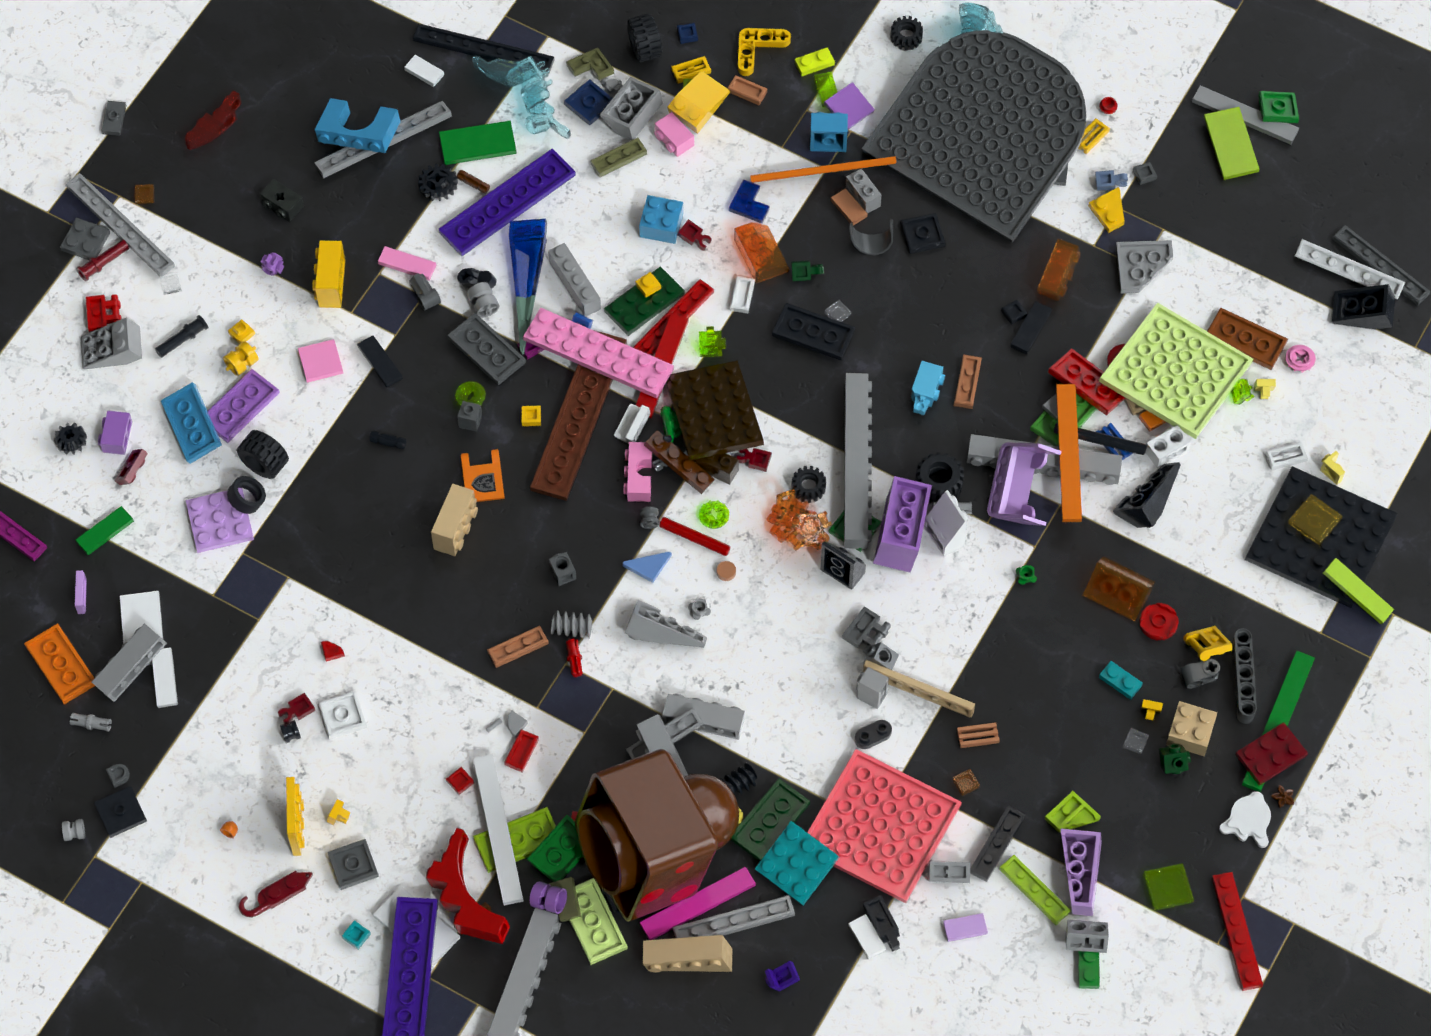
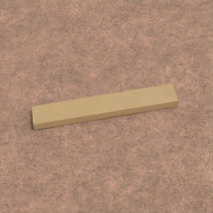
(924, 690)

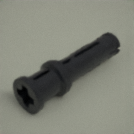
(188, 332)

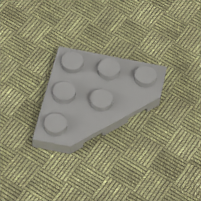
(1141, 262)

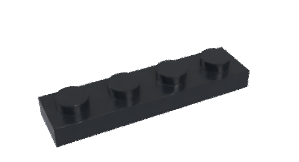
(997, 843)

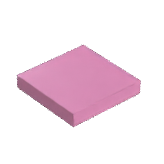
(320, 360)

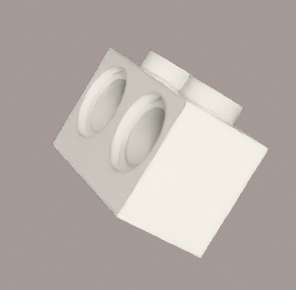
(1170, 449)

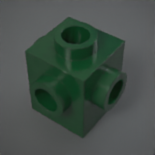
(1174, 759)

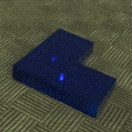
(745, 204)

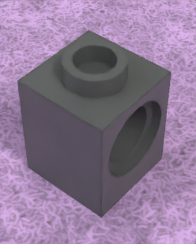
(469, 416)
(565, 575)
(887, 655)

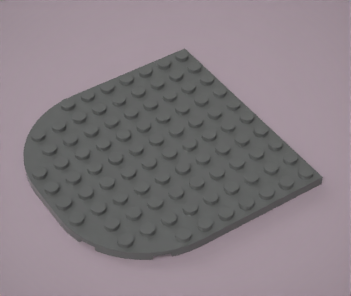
(985, 127)

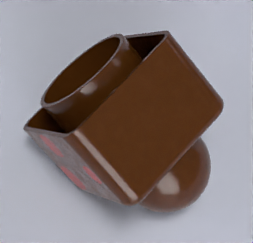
(653, 831)

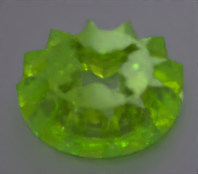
(467, 388)
(709, 520)

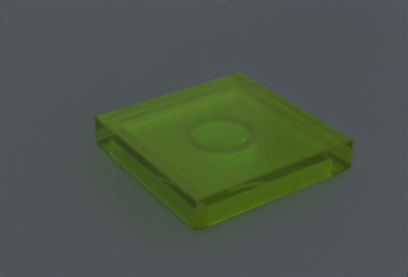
(1168, 887)

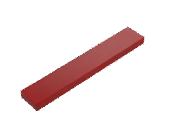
(684, 307)
(666, 352)

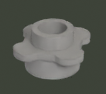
(700, 603)

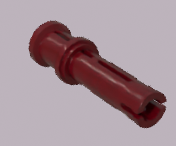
(96, 264)

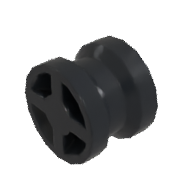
(290, 731)

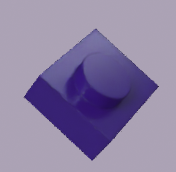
(782, 976)

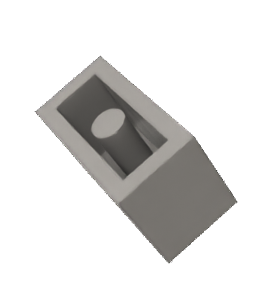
(872, 687)

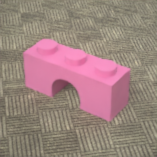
(638, 486)

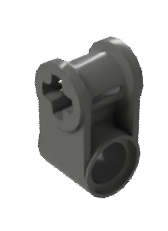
(1197, 673)

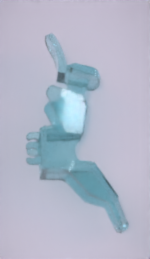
(533, 90)

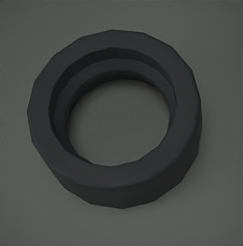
(252, 486)

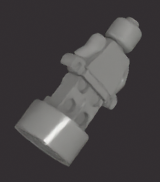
(612, 85)

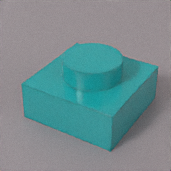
(356, 935)

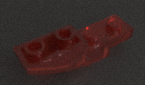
(212, 126)

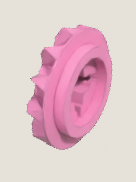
(1300, 351)

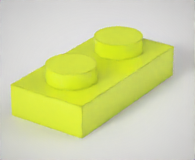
(814, 61)

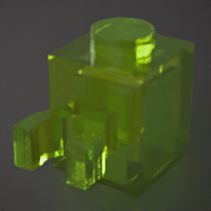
(711, 343)

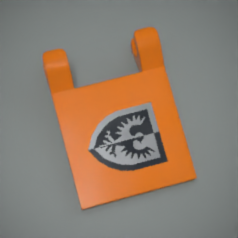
(484, 478)

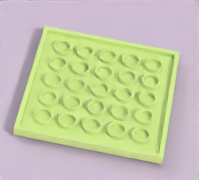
(1176, 370)

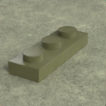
(618, 157)

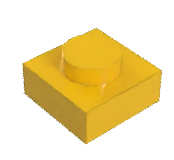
(648, 284)
(531, 415)

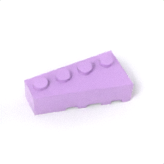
(1082, 864)

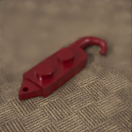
(277, 893)

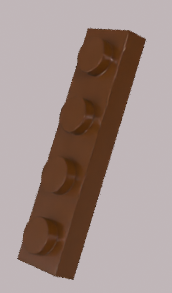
(679, 462)

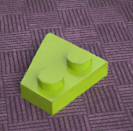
(1071, 813)

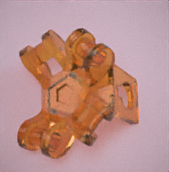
(780, 508)
(809, 528)

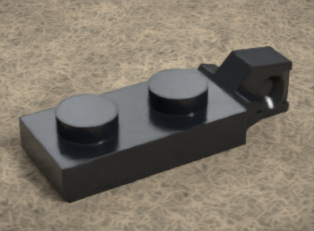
(883, 921)

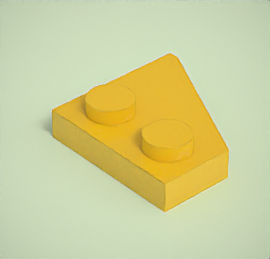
(1109, 210)

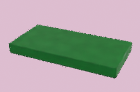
(477, 142)

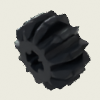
(70, 438)

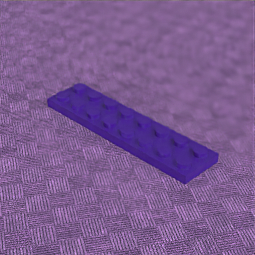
(507, 202)
(410, 967)

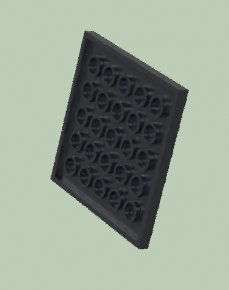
(1301, 560)

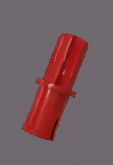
(574, 657)

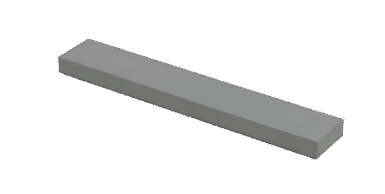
(1252, 117)
(738, 919)

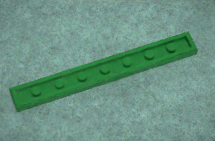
(1285, 701)

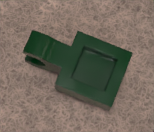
(802, 270)

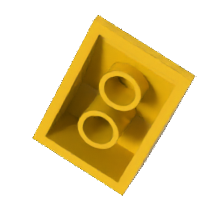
(698, 101)

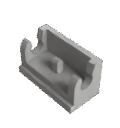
(949, 872)

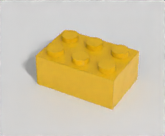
(329, 274)

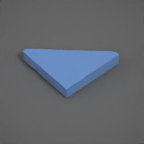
(649, 566)

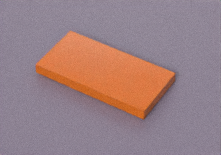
(60, 663)

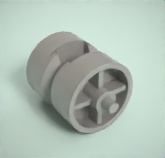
(483, 300)

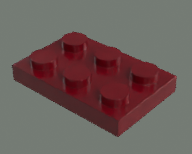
(1271, 753)

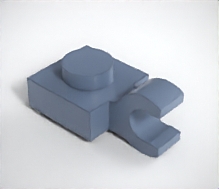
(1107, 180)

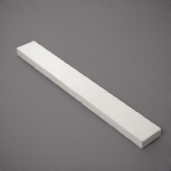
(498, 829)

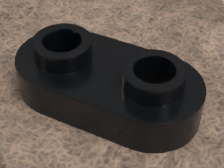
(874, 735)

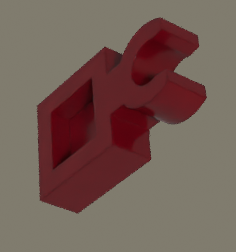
(692, 233)
(757, 459)
(299, 707)

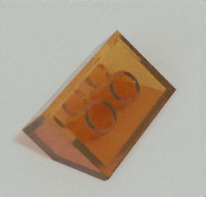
(760, 251)
(1118, 588)

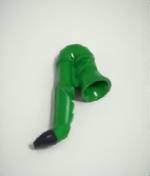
(670, 424)

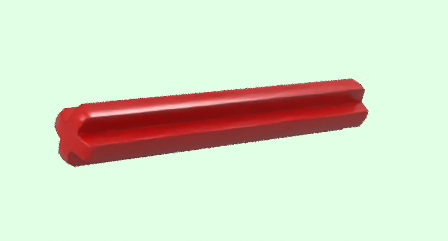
(695, 536)

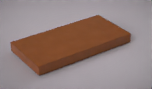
(1248, 338)

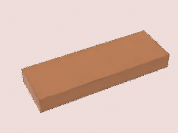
(967, 381)
(517, 646)

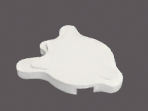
(1249, 818)

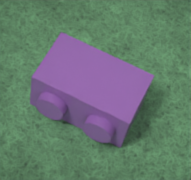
(115, 432)

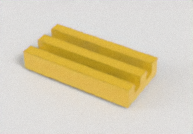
(692, 71)
(1100, 126)

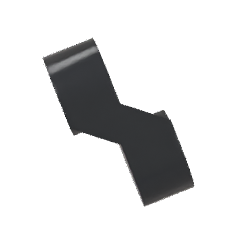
(469, 277)

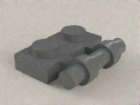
(862, 626)

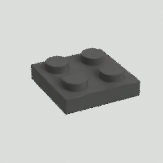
(85, 239)
(353, 864)

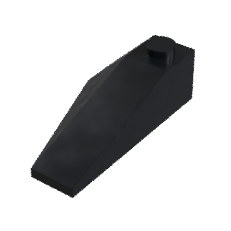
(1150, 498)

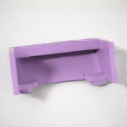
(1014, 480)

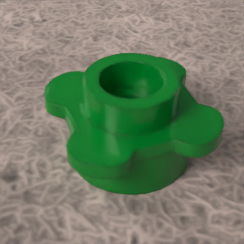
(1026, 569)

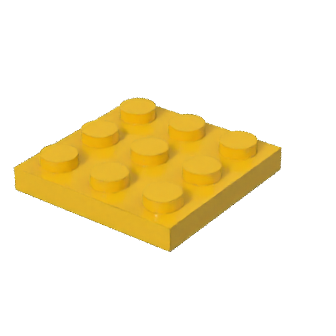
(295, 819)

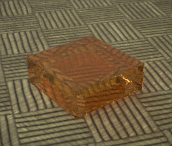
(144, 193)
(966, 782)

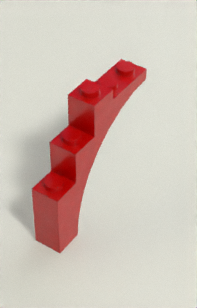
(470, 916)

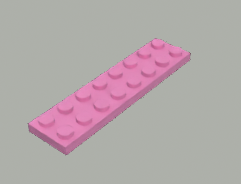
(598, 352)

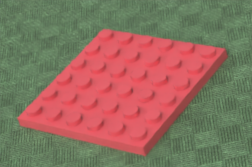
(883, 824)

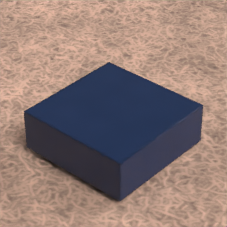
(687, 33)

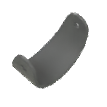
(870, 243)

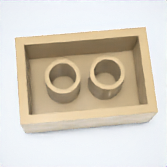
(454, 520)

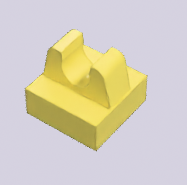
(1264, 387)

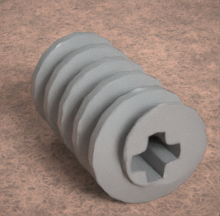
(571, 624)

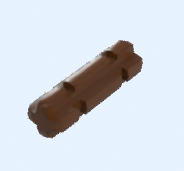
(473, 181)

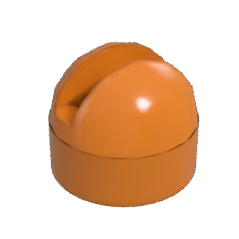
(229, 829)

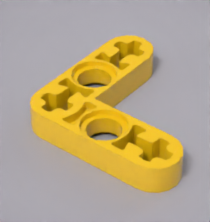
(751, 43)

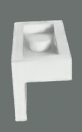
(632, 423)

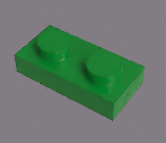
(1088, 970)

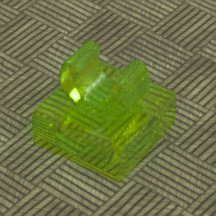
(1241, 392)

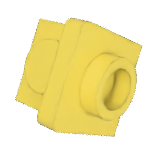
(1331, 469)

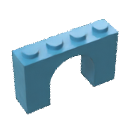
(372, 138)

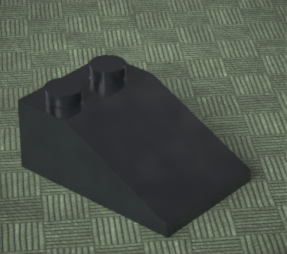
(1364, 307)
(841, 565)

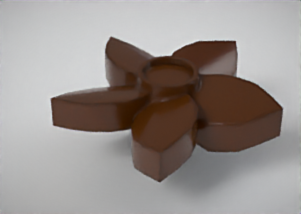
(1284, 797)

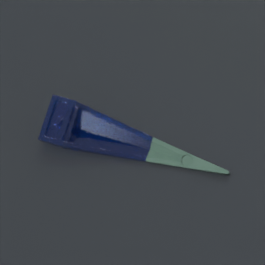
(527, 250)

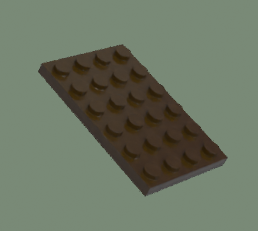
(714, 410)

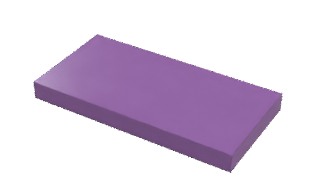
(241, 404)

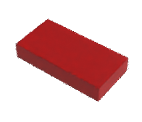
(521, 750)

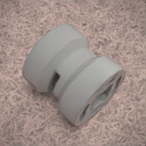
(73, 830)

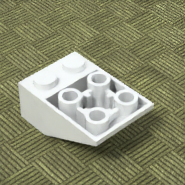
(947, 524)

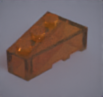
(1059, 270)

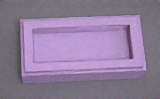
(80, 592)
(965, 927)

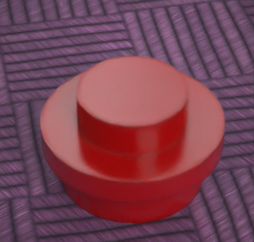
(1108, 105)

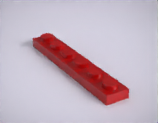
(1237, 931)

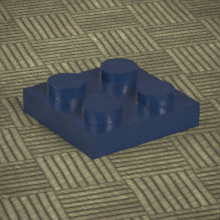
(588, 102)

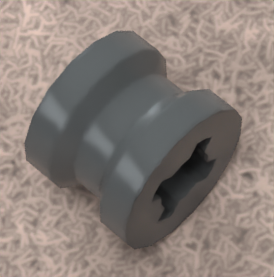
(649, 517)

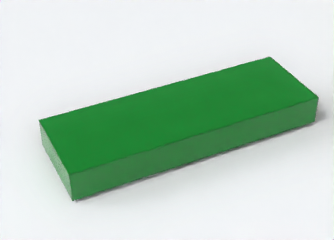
(104, 530)

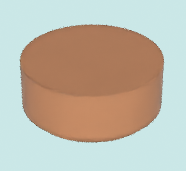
(726, 571)

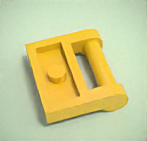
(1212, 638)

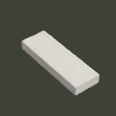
(164, 678)

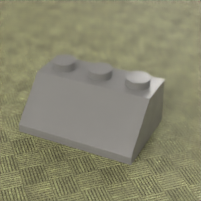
(632, 108)

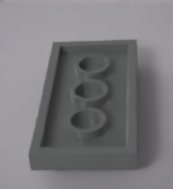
(486, 349)

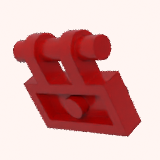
(97, 314)

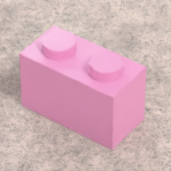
(674, 134)

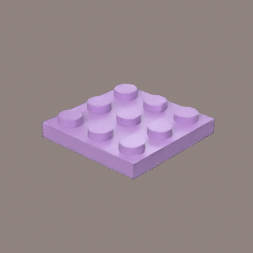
(217, 522)

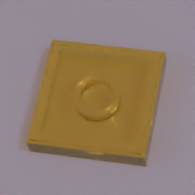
(1315, 519)

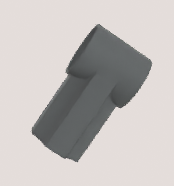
(425, 294)

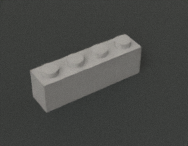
(574, 279)
(129, 662)
(716, 718)
(657, 737)

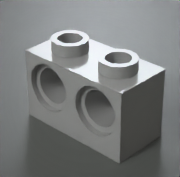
(863, 190)
(1087, 936)

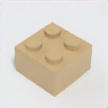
(1192, 728)

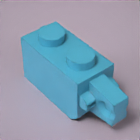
(926, 386)

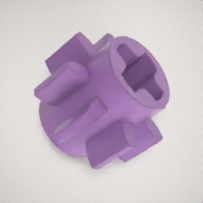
(272, 264)

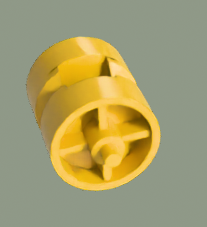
(240, 358)

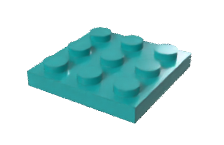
(797, 863)

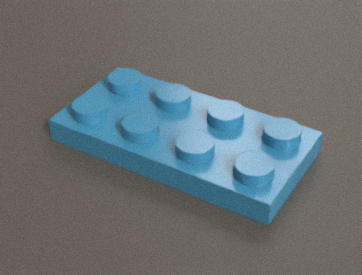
(191, 423)

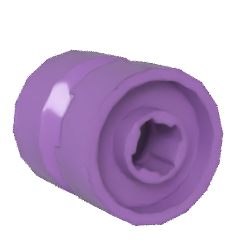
(548, 897)

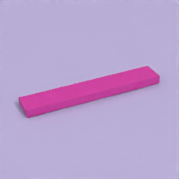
(698, 904)

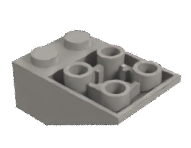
(112, 345)

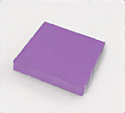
(850, 102)

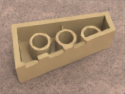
(688, 954)

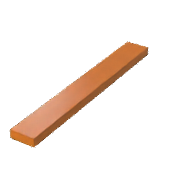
(823, 169)
(1069, 453)

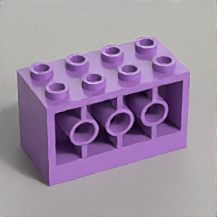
(902, 524)

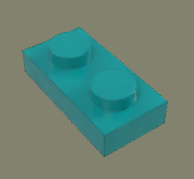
(1120, 680)

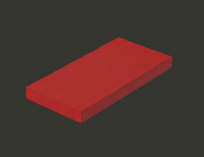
(1077, 370)

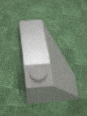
(650, 626)

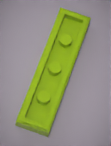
(1358, 591)
(1034, 889)

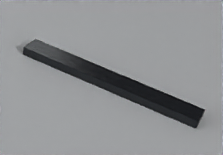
(476, 46)

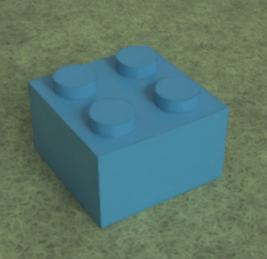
(829, 132)
(661, 219)

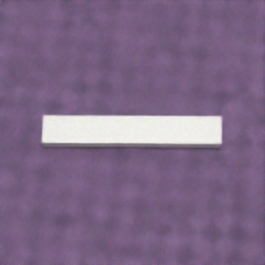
(1347, 267)

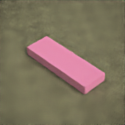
(406, 262)

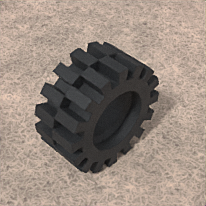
(906, 41)
(811, 474)

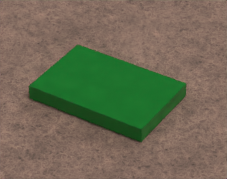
(558, 851)

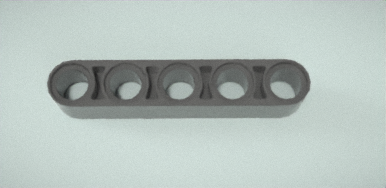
(1244, 684)

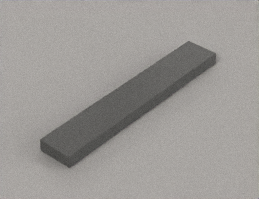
(1374, 259)

